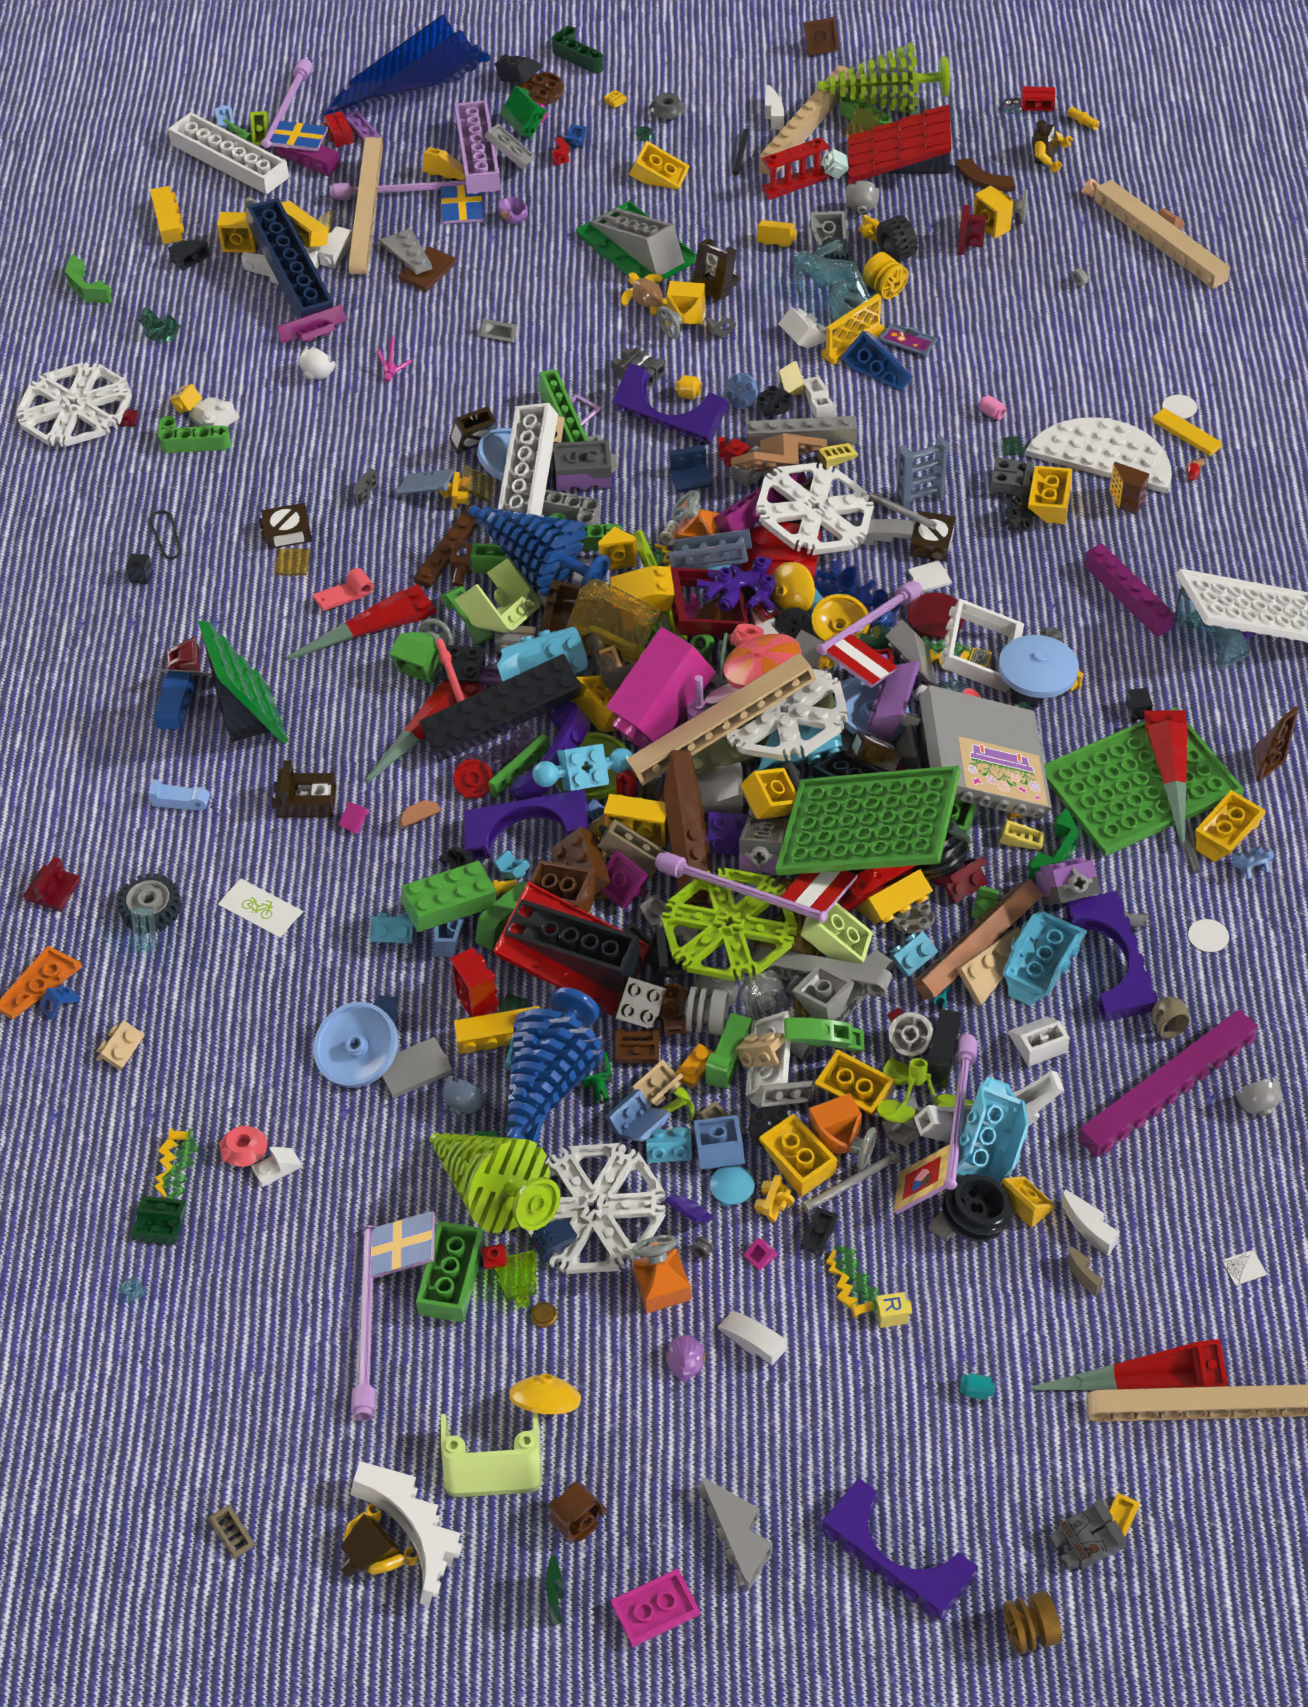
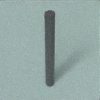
(1191, 852)

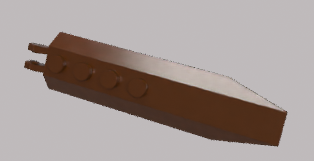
(687, 821)

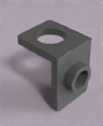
(715, 328)

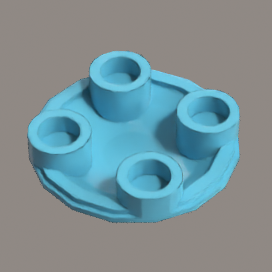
(732, 1185)

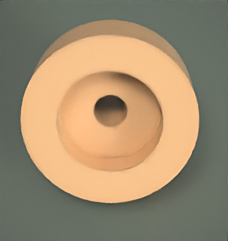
(1090, 187)

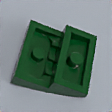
(158, 1220)
(554, 1590)

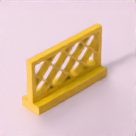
(835, 350)

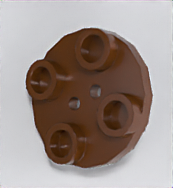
(674, 1001)

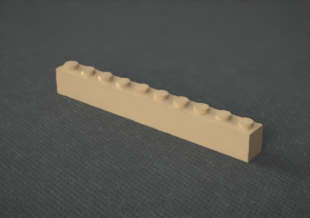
(804, 121)
(1162, 234)
(723, 717)

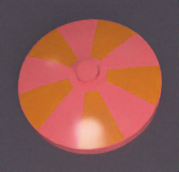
(758, 657)

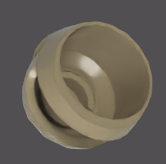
(1170, 1012)

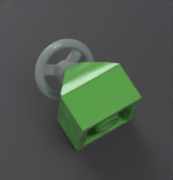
(417, 651)

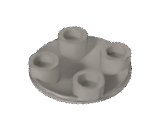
(914, 920)

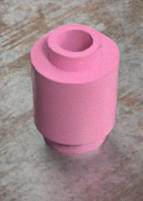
(992, 407)

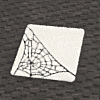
(1244, 1267)

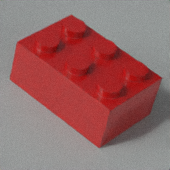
(474, 983)

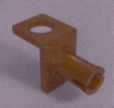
(460, 563)

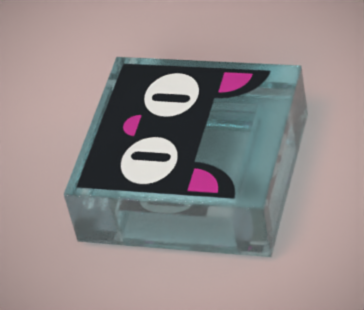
(1012, 105)

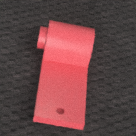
(356, 587)

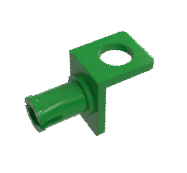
(599, 1081)

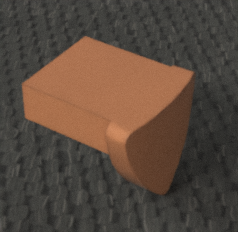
(1170, 217)

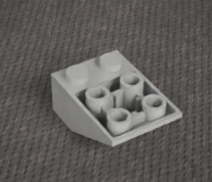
(911, 649)

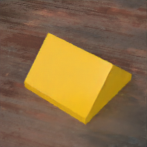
(620, 549)
(1027, 1200)

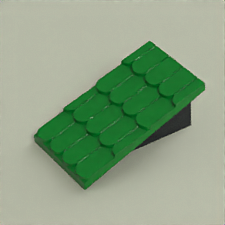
(241, 691)

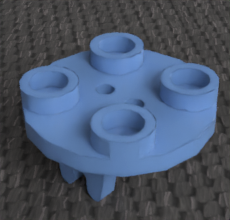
(735, 390)
(1255, 857)

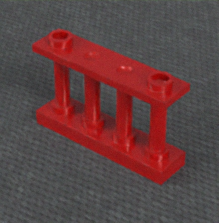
(801, 179)
(870, 883)

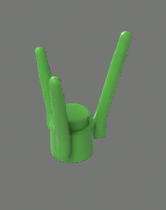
(239, 132)

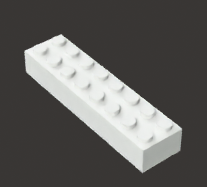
(228, 153)
(528, 459)

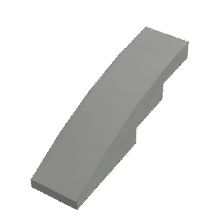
(886, 530)

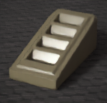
(223, 1514)

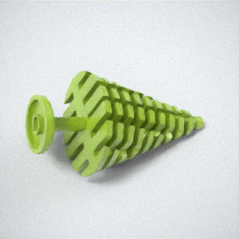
(899, 80)
(499, 1180)

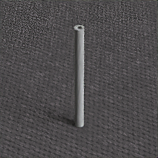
(903, 511)

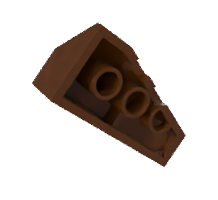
(1274, 747)

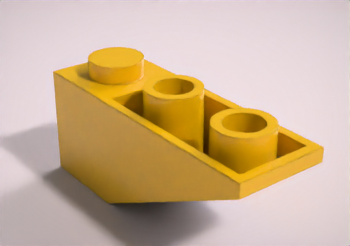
(441, 163)

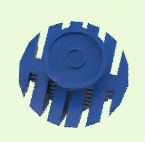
(540, 545)
(550, 1056)

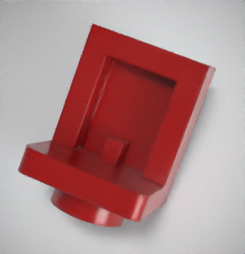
(561, 154)
(494, 1256)

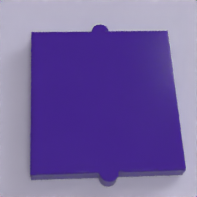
(689, 1208)

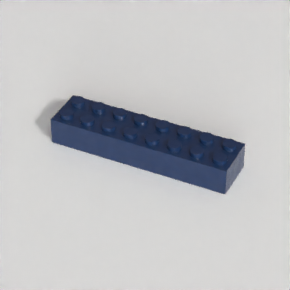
(288, 258)

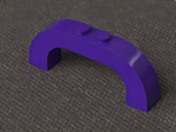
(573, 729)

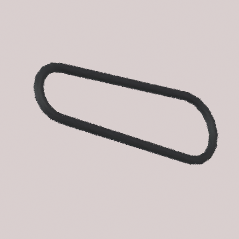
(175, 533)

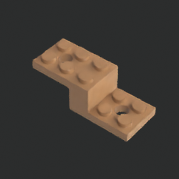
(779, 452)

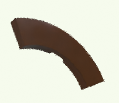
(982, 178)

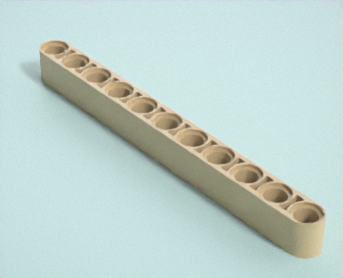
(365, 206)
(1197, 1403)

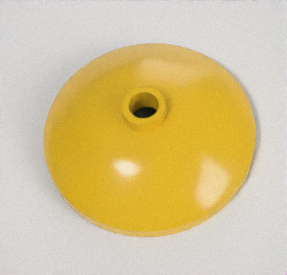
(793, 586)
(837, 611)
(545, 1395)

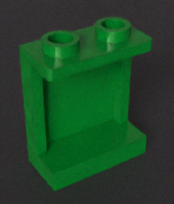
(522, 112)

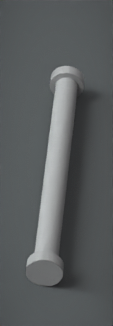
(891, 1158)

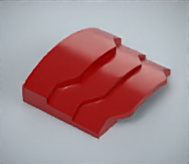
(768, 545)

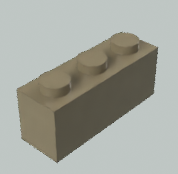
(632, 845)

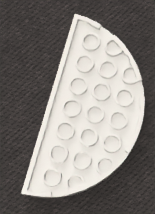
(1098, 443)

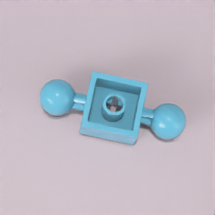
(570, 770)

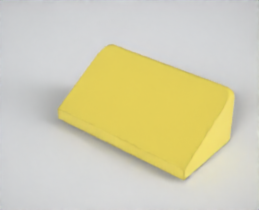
(792, 379)

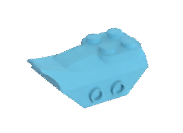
(537, 650)
(827, 750)
(1040, 956)
(993, 1132)

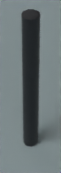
(741, 150)

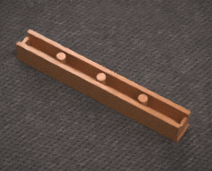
(977, 938)

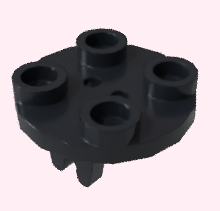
(774, 401)
(1018, 514)
(785, 622)
(759, 1121)

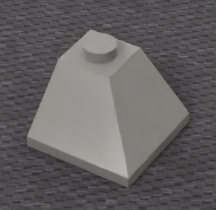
(823, 993)

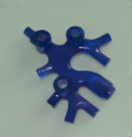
(847, 585)

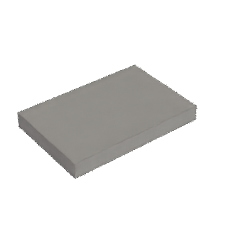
(509, 146)
(416, 1068)

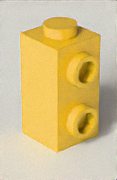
(776, 233)

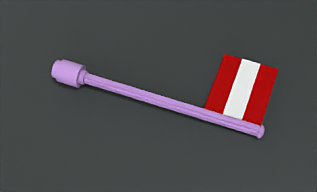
(855, 654)
(808, 895)

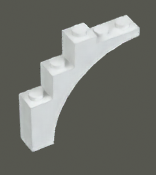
(327, 255)
(937, 1121)
(396, 1496)

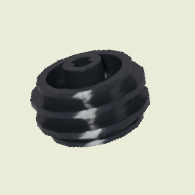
(952, 857)
(980, 1197)

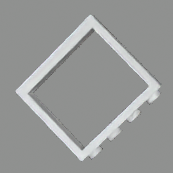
(987, 619)

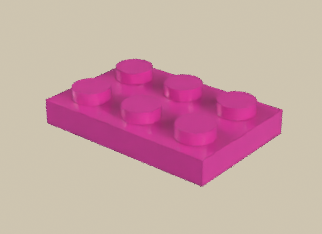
(655, 1607)

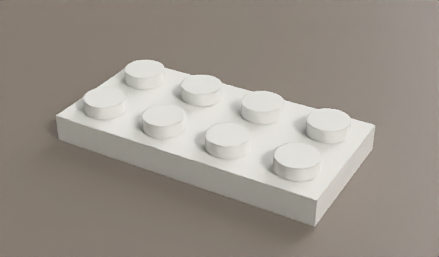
(770, 1074)

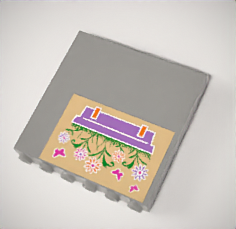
(992, 746)

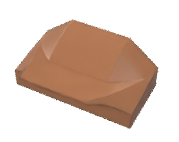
(418, 813)

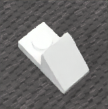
(277, 1166)

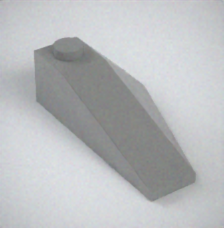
(828, 225)

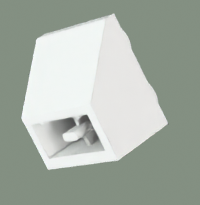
(803, 328)
(1040, 1040)

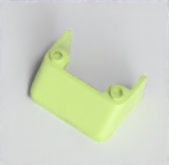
(513, 595)
(491, 1471)

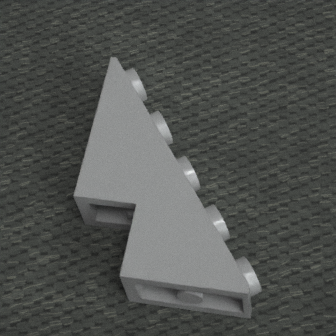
(735, 1523)

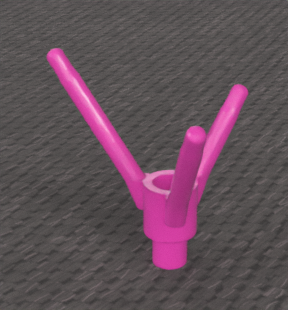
(390, 368)

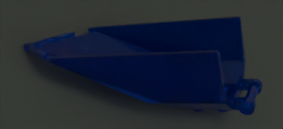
(420, 63)

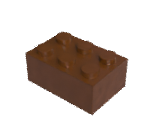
(581, 851)

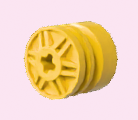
(885, 275)

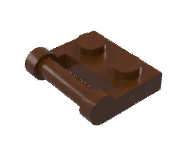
(637, 1051)

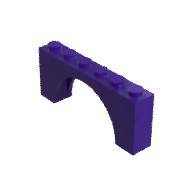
(700, 422)
(487, 823)
(1106, 915)
(932, 1588)

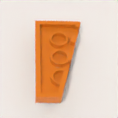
(45, 972)

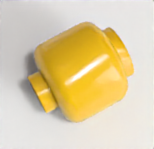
(688, 387)

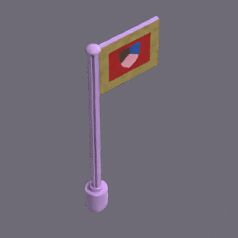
(940, 1168)

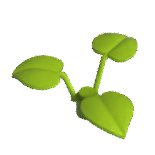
(916, 1075)

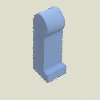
(178, 797)

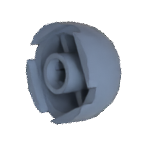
(462, 1096)

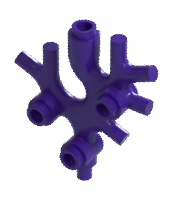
(754, 579)

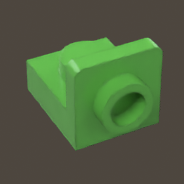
(986, 899)

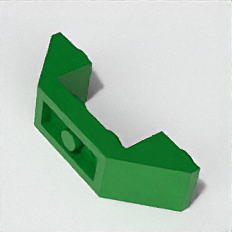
(1065, 829)

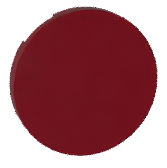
(930, 614)

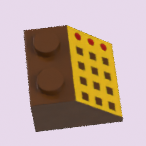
(1128, 487)

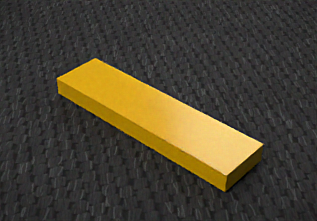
(1187, 432)

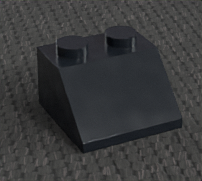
(516, 68)

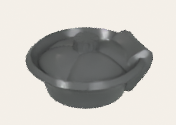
(667, 106)

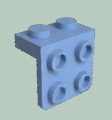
(635, 1118)

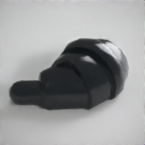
(457, 857)

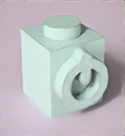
(835, 163)

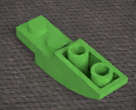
(824, 1032)

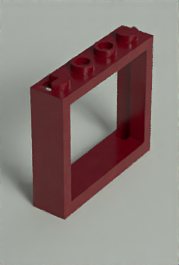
(692, 627)

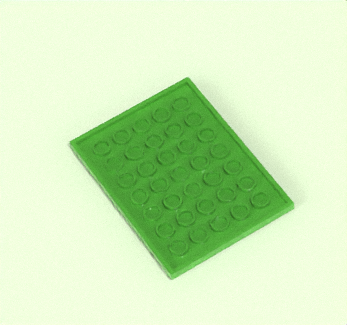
(1118, 788)
(869, 821)

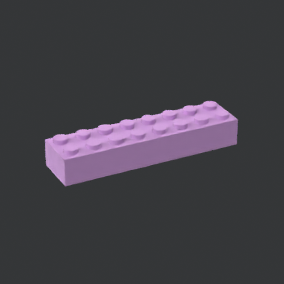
(477, 151)

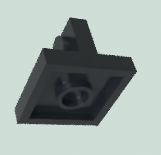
(661, 959)

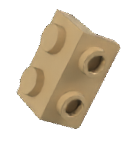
(120, 1045)
(760, 1049)
(657, 1083)

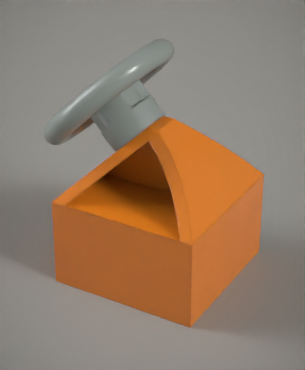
(694, 520)
(839, 1128)
(660, 1273)

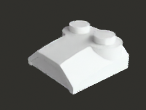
(213, 413)

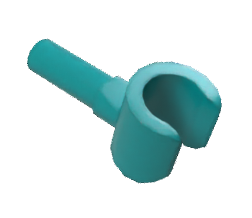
(942, 998)

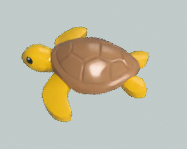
(645, 292)

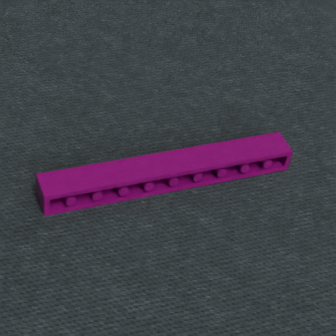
(1167, 1083)

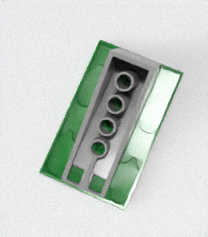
(637, 242)

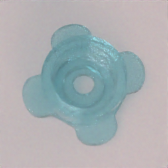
(128, 1285)

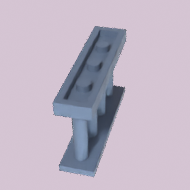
(906, 470)
(711, 550)

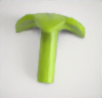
(683, 1100)

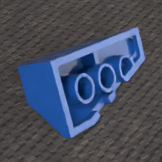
(876, 361)

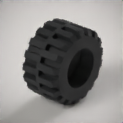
(897, 238)

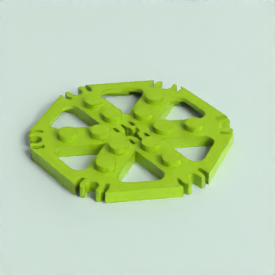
(716, 932)

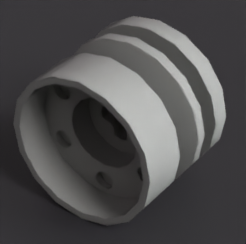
(707, 1010)

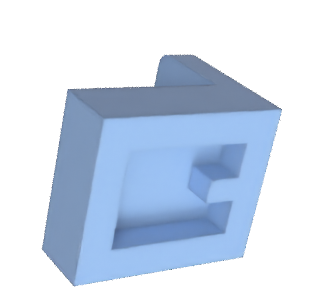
(224, 112)

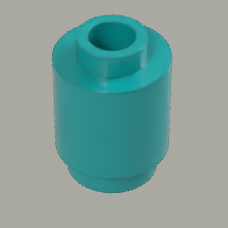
(977, 1386)

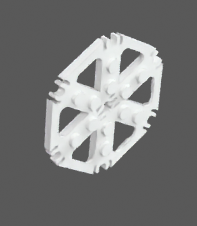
(73, 403)
(802, 506)
(799, 712)
(616, 1205)

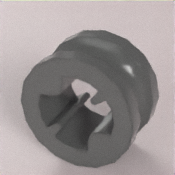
(702, 1247)

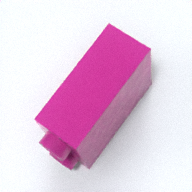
(658, 689)

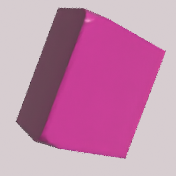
(760, 1253)

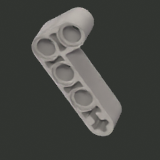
(572, 507)

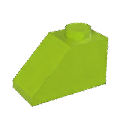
(259, 126)

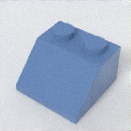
(719, 1142)

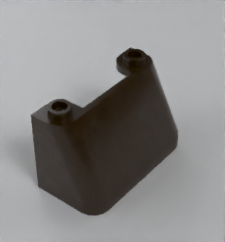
(559, 607)

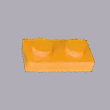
(694, 1066)

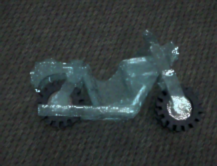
(833, 266)

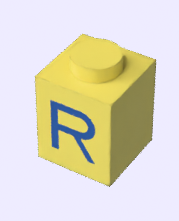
(893, 1309)

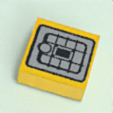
(980, 657)

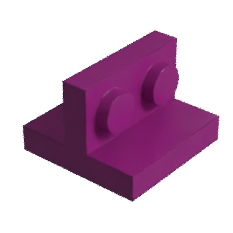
(625, 880)

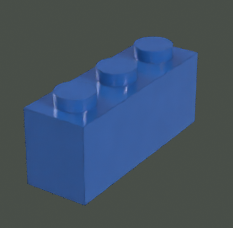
(174, 700)

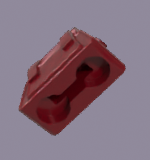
(184, 656)

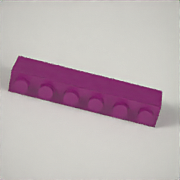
(743, 513)
(1129, 590)

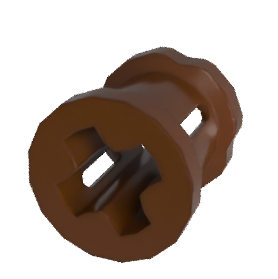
(674, 1026)

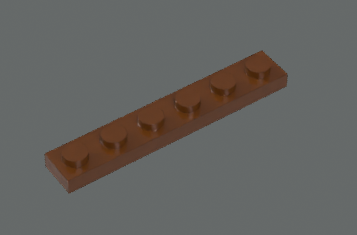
(441, 555)

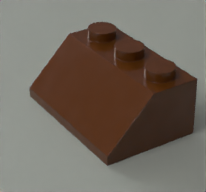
(566, 882)

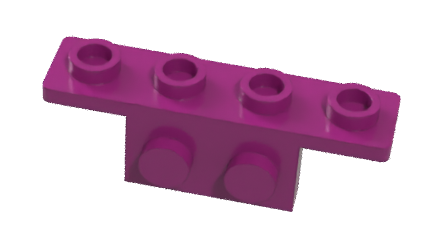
(312, 325)

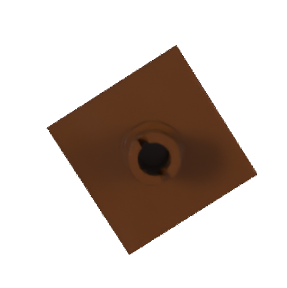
(821, 36)

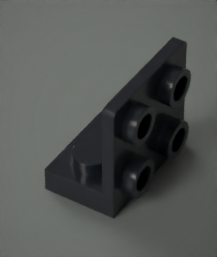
(466, 663)

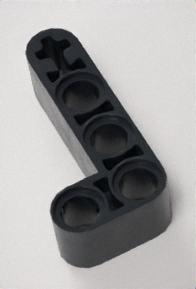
(943, 1047)

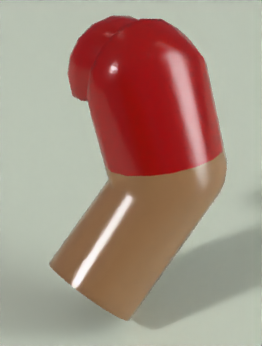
(1193, 468)

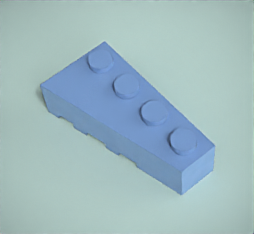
(447, 937)

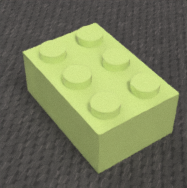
(840, 936)

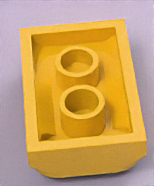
(1227, 826)

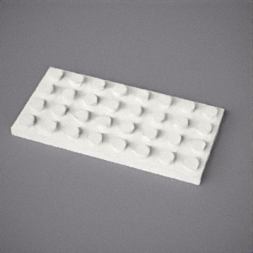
(1247, 605)

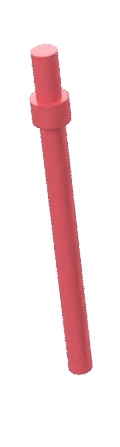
(445, 658)

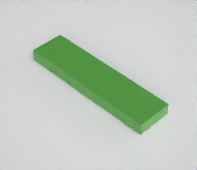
(518, 765)

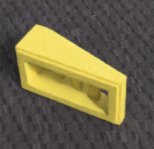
(828, 456)
(1009, 837)

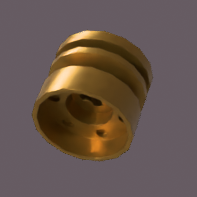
(1036, 1621)

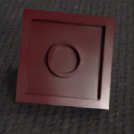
(971, 230)
(964, 879)
(52, 886)

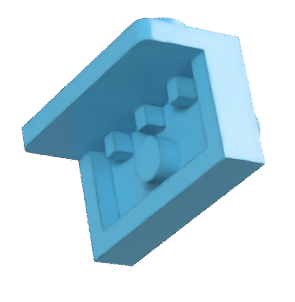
(392, 929)
(913, 953)
(669, 1145)

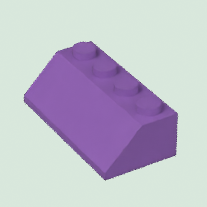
(892, 700)

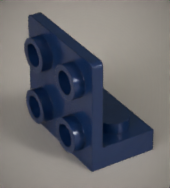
(689, 468)

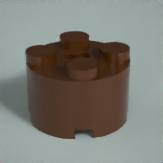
(576, 1512)

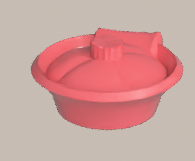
(743, 633)
(243, 1146)

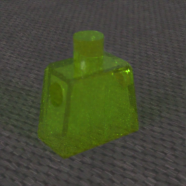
(518, 1278)

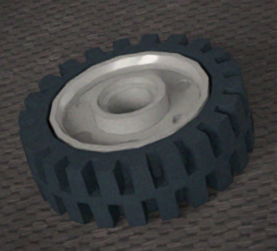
(150, 892)

